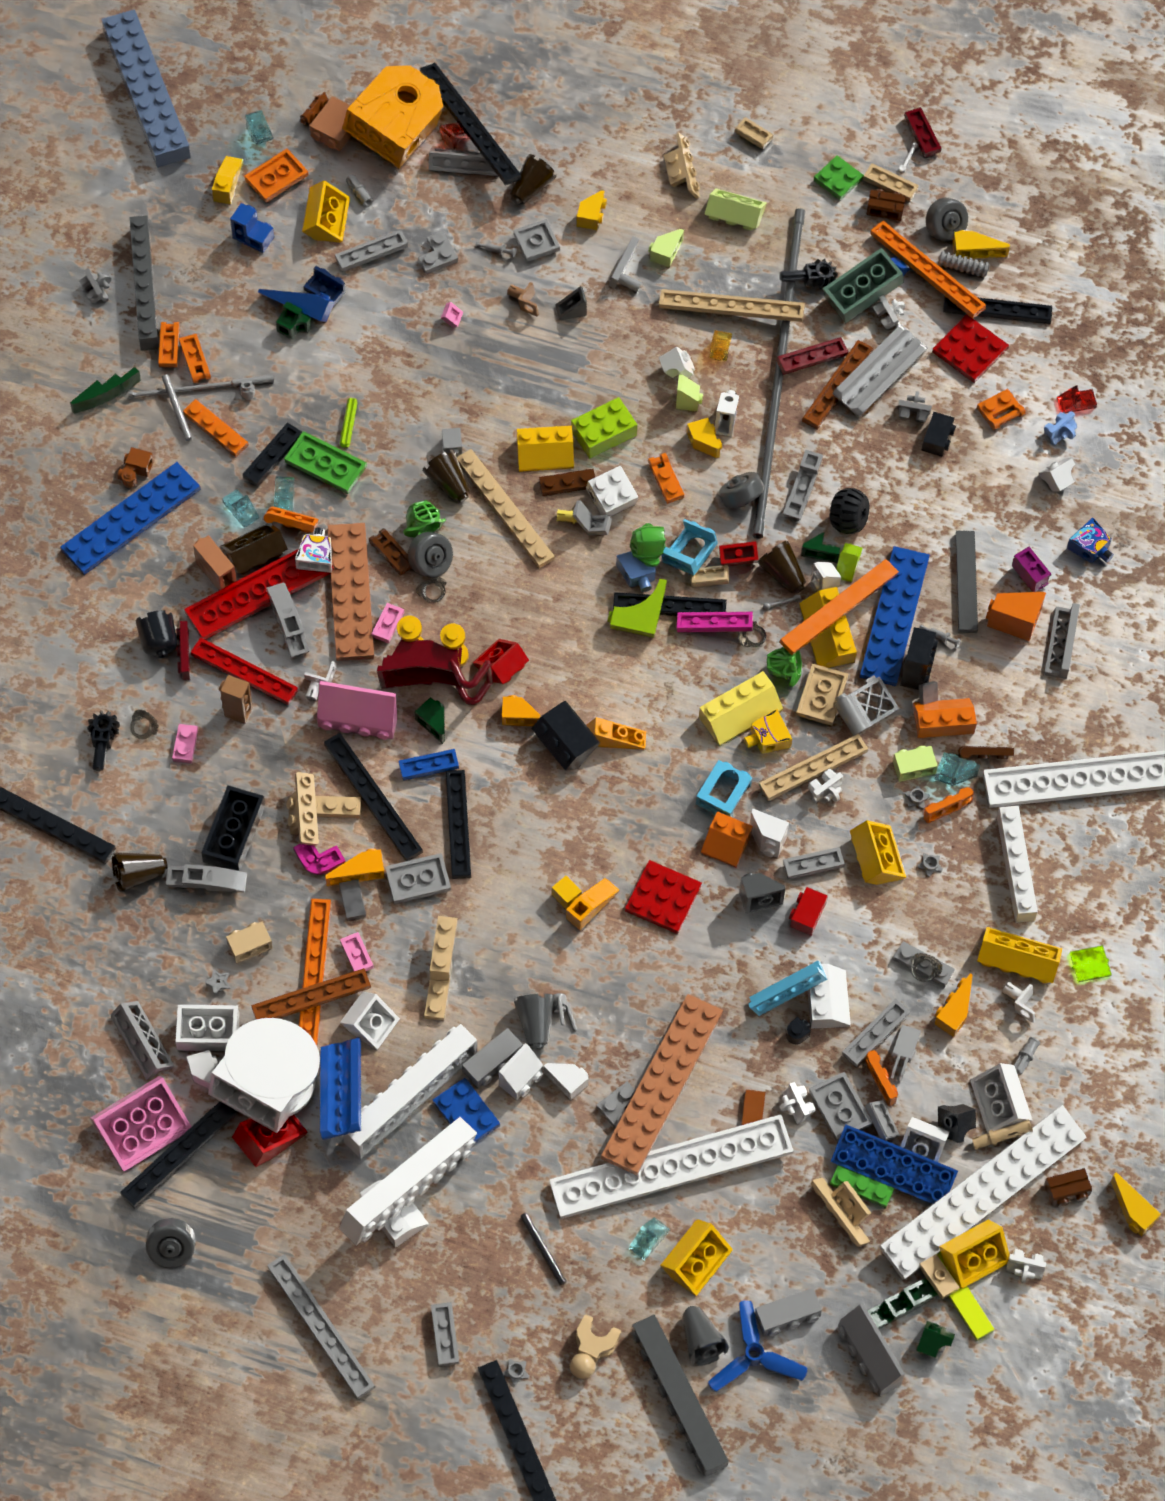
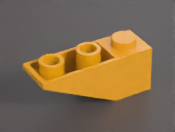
(617, 735)
(590, 903)
(955, 1012)

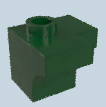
(292, 321)
(934, 1338)

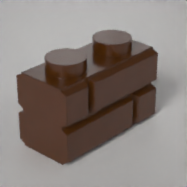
(886, 204)
(1068, 1187)

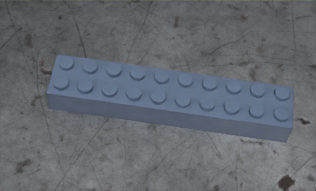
(146, 88)

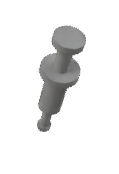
(498, 249)
(942, 636)

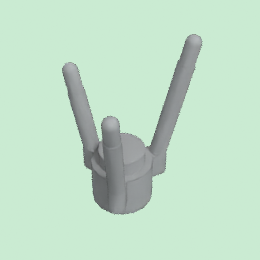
(561, 1005)

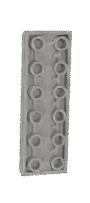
(879, 370)

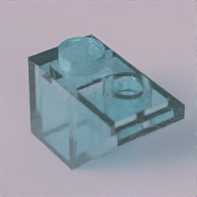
(258, 127)
(955, 770)

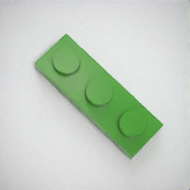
(865, 1187)

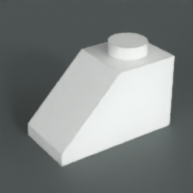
(567, 1078)

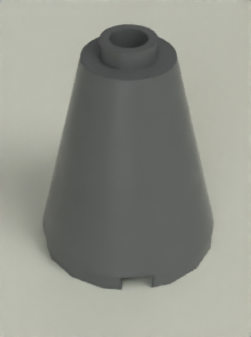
(535, 1018)
(702, 1337)

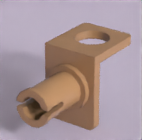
(524, 297)

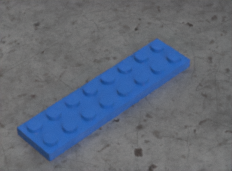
(130, 518)
(895, 616)

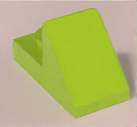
(848, 561)

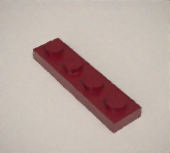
(812, 355)

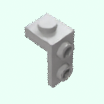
(591, 524)

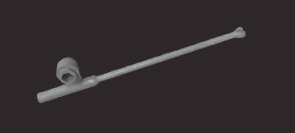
(246, 387)

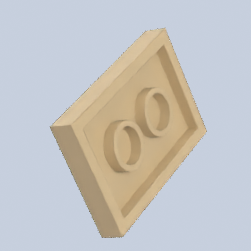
(820, 693)

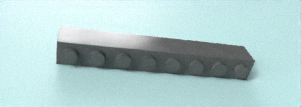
(144, 283)
(679, 1395)

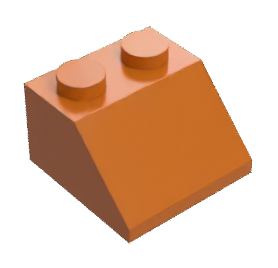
(727, 839)

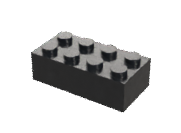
(233, 828)

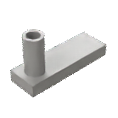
(619, 276)

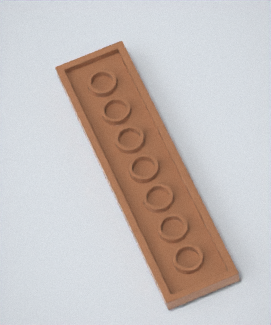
(351, 592)

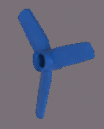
(768, 1359)

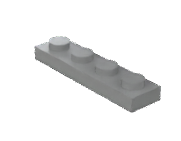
(371, 250)
(875, 1032)

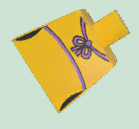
(769, 734)

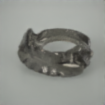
(439, 582)
(745, 642)
(153, 726)
(919, 958)

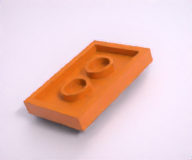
(276, 175)

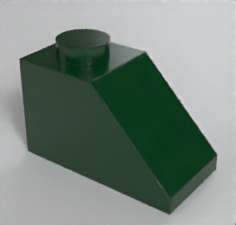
(432, 718)

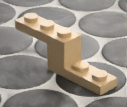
(441, 968)

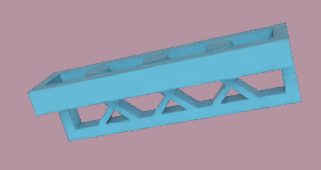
(787, 988)

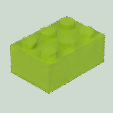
(604, 427)

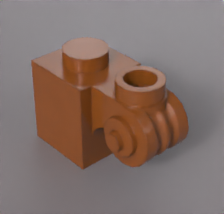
(135, 462)

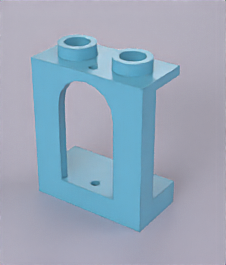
(673, 556)
(712, 804)

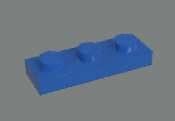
(428, 764)

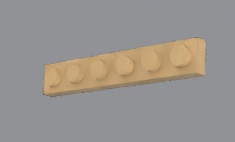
(813, 767)

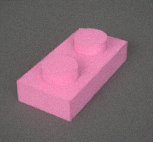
(387, 623)
(185, 743)
(356, 952)

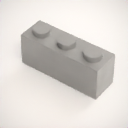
(491, 1058)
(788, 1312)

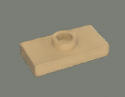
(754, 133)
(710, 576)
(939, 1276)

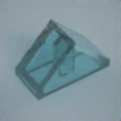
(649, 1238)

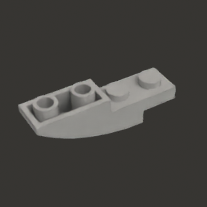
(288, 619)
(206, 877)

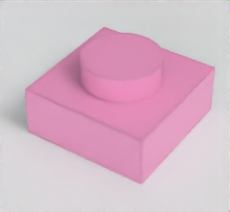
(451, 315)

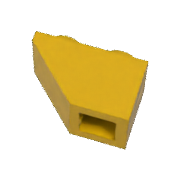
(590, 211)
(703, 437)

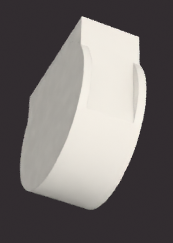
(267, 1071)

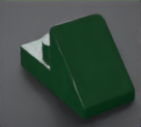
(816, 549)

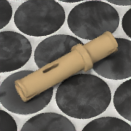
(994, 1137)

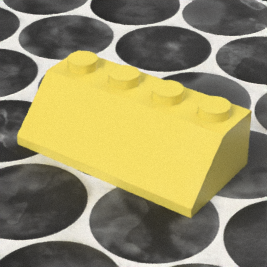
(739, 708)

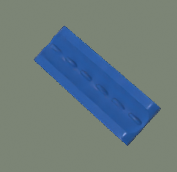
(340, 1088)
(893, 1165)

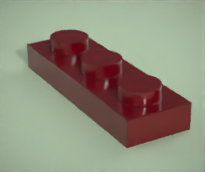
(922, 132)
(183, 650)

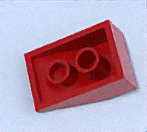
(264, 1144)

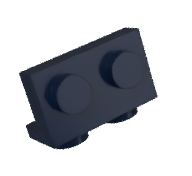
(326, 283)

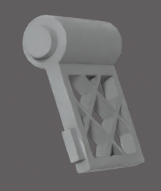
(853, 712)

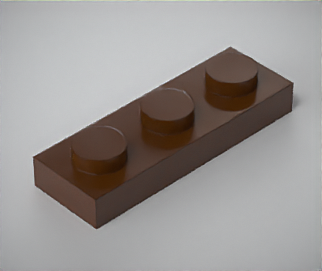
(565, 482)

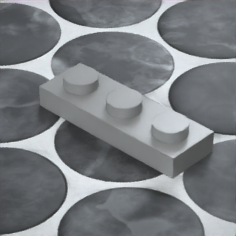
(813, 863)
(904, 957)
(445, 1334)

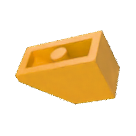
(518, 712)

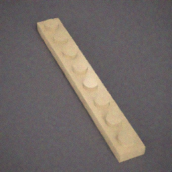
(732, 305)
(505, 509)

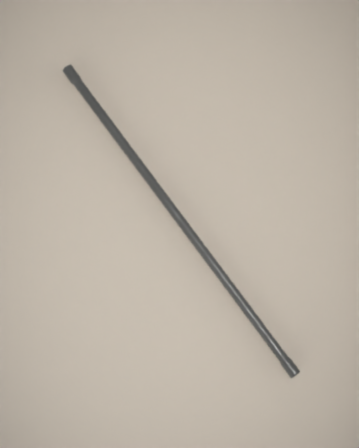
(759, 522)

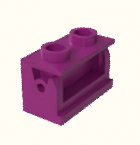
(1031, 569)

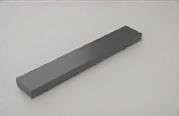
(966, 582)

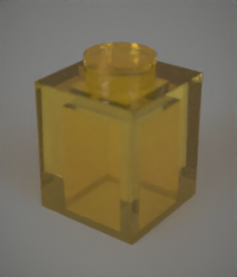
(720, 345)

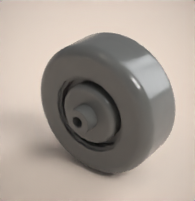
(945, 218)
(741, 490)
(430, 554)
(170, 1243)

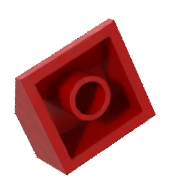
(505, 659)

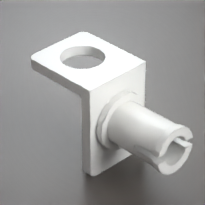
(313, 689)
(1021, 998)

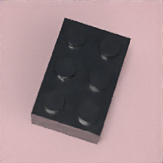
(919, 658)

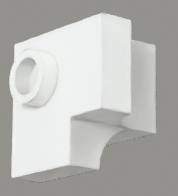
(676, 363)
(1058, 474)

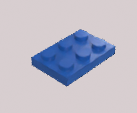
(464, 1102)

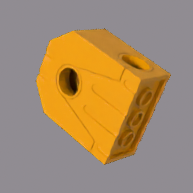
(395, 113)

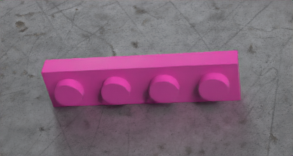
(714, 621)

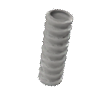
(963, 264)

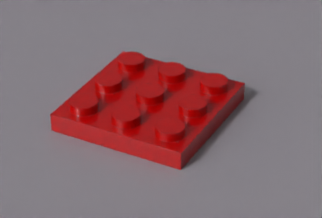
(970, 348)
(663, 897)

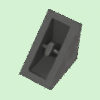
(572, 305)

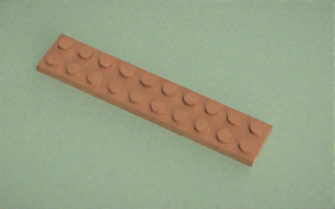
(662, 1084)

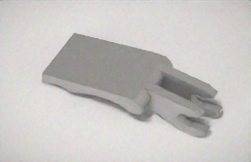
(905, 1047)

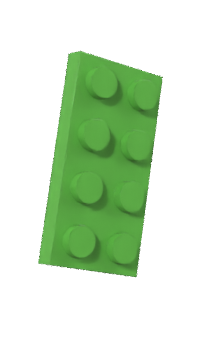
(325, 462)

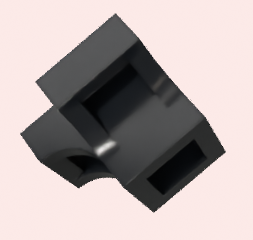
(957, 1120)

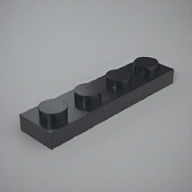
(272, 454)

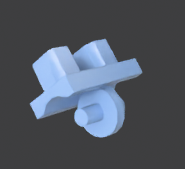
(1063, 428)

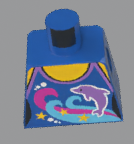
(1091, 542)

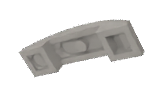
(803, 485)

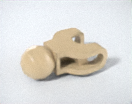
(591, 1348)

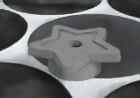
(919, 793)
(934, 860)
(218, 986)
(520, 1366)

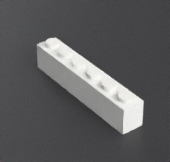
(1017, 864)

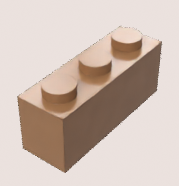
(236, 699)

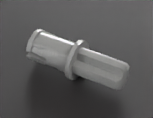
(359, 190)
(1026, 1054)

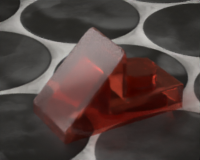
(452, 134)
(1076, 400)

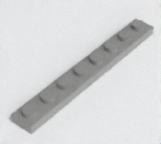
(321, 1326)

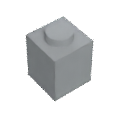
(452, 440)

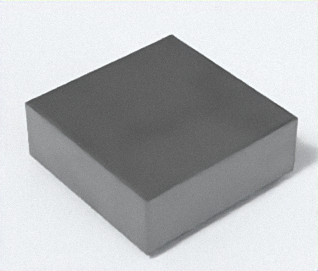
(928, 692)

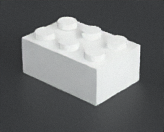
(205, 1027)

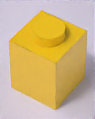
(565, 892)

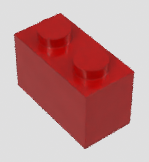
(738, 553)
(808, 911)

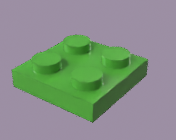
(838, 177)

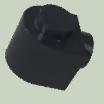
(798, 1031)

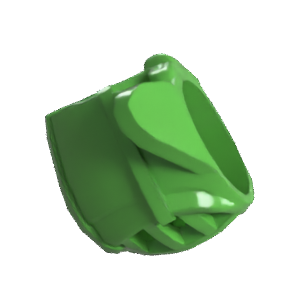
(422, 518)
(648, 544)
(783, 665)

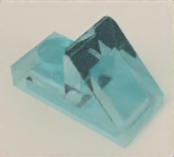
(284, 493)
(241, 508)

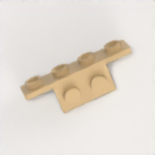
(680, 166)
(303, 811)
(846, 1207)

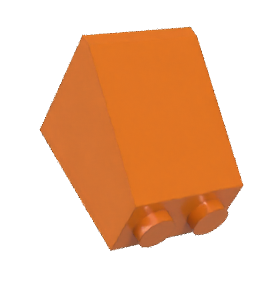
(1015, 613)

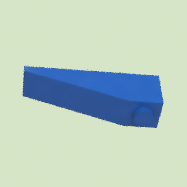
(313, 305)

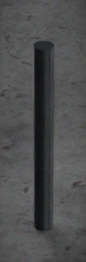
(543, 1249)

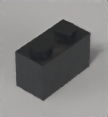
(938, 434)

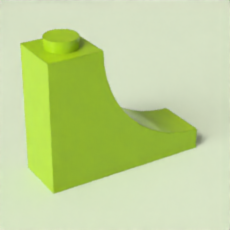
(640, 618)

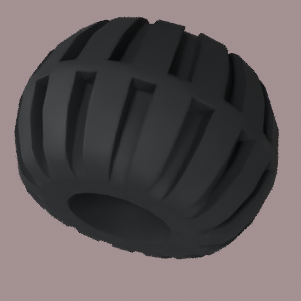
(849, 511)

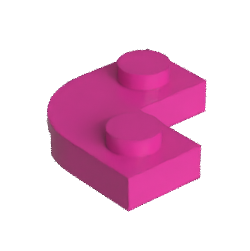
(319, 863)

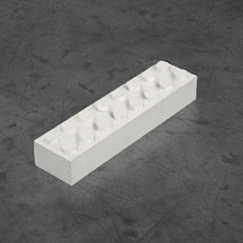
(412, 1089)
(408, 1181)

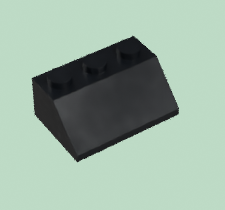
(565, 736)

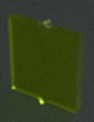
(1090, 963)

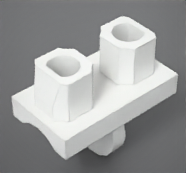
(896, 308)
(829, 789)
(794, 1103)
(1026, 1267)

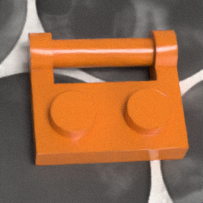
(999, 404)

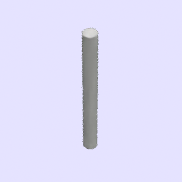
(176, 406)

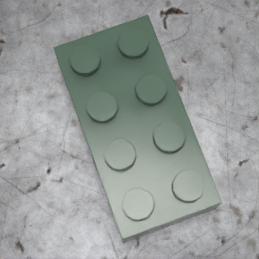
(863, 285)

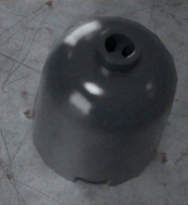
(157, 633)

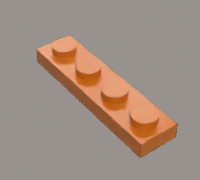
(215, 428)

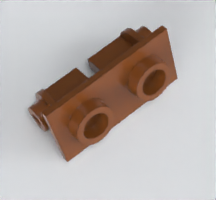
(315, 108)

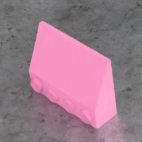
(357, 710)
(141, 1123)

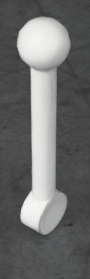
(902, 168)

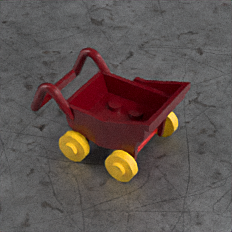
(427, 662)

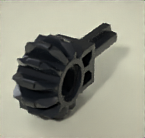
(812, 274)
(102, 738)

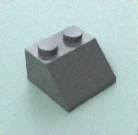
(760, 892)

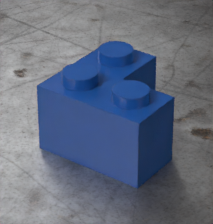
(249, 230)

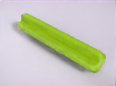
(348, 422)

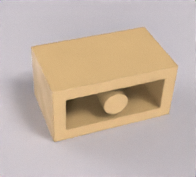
(249, 941)

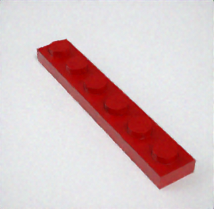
(244, 670)

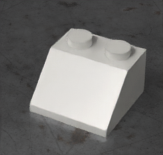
(768, 832)
(370, 1019)
(521, 1072)
(924, 1139)

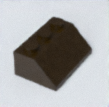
(255, 548)

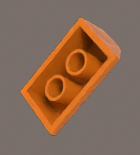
(945, 718)

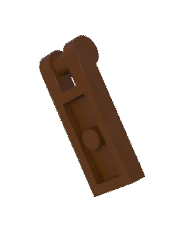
(391, 551)
(985, 751)

